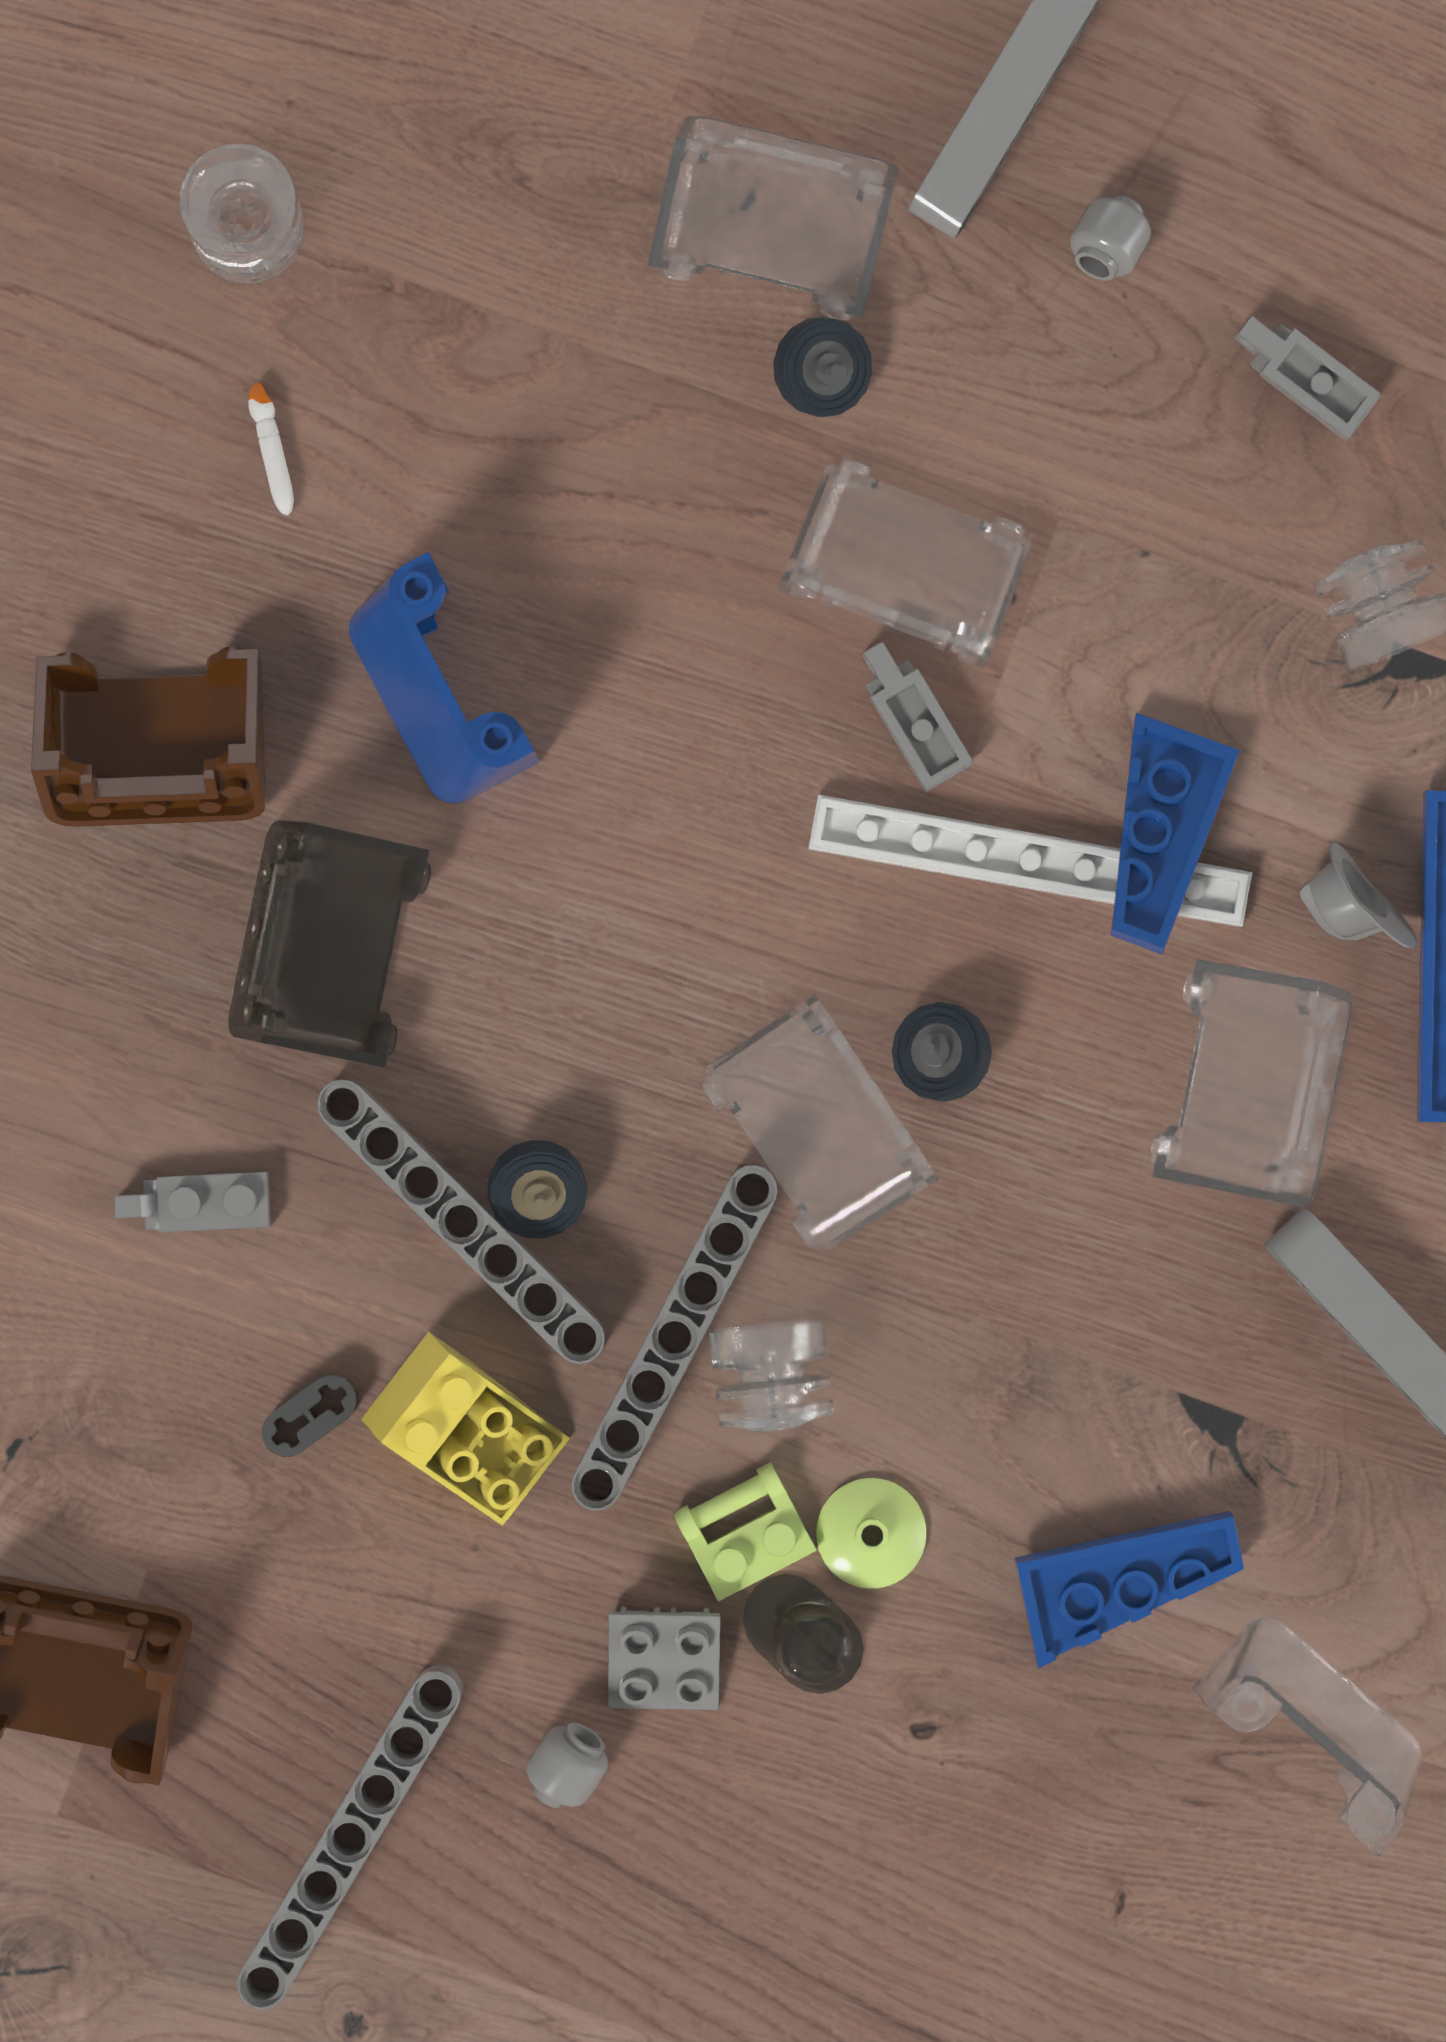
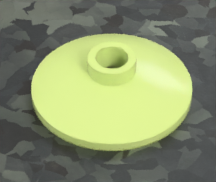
(865, 1504)

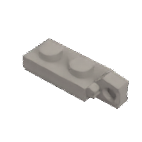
(1309, 376)
(914, 719)
(200, 1202)

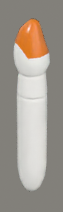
(271, 447)

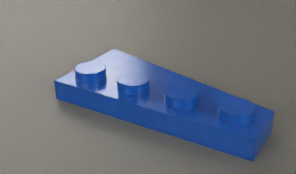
(1168, 813)
(1105, 1582)

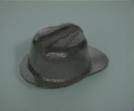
(803, 1633)

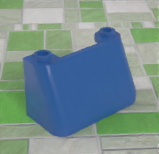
(452, 754)

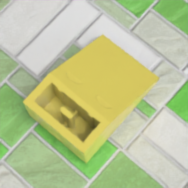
(464, 1429)

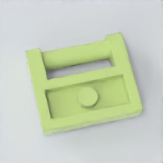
(753, 1548)

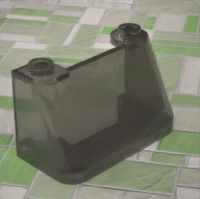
(324, 941)

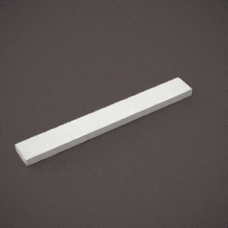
(1006, 857)

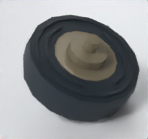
(537, 1189)

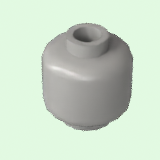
(1110, 237)
(567, 1765)

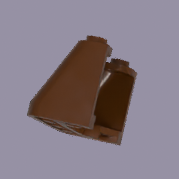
(149, 743)
(92, 1672)

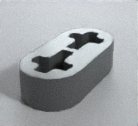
(303, 1403)

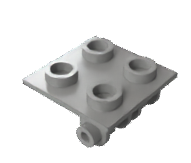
(664, 1659)

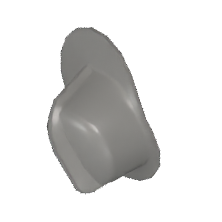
(1351, 905)

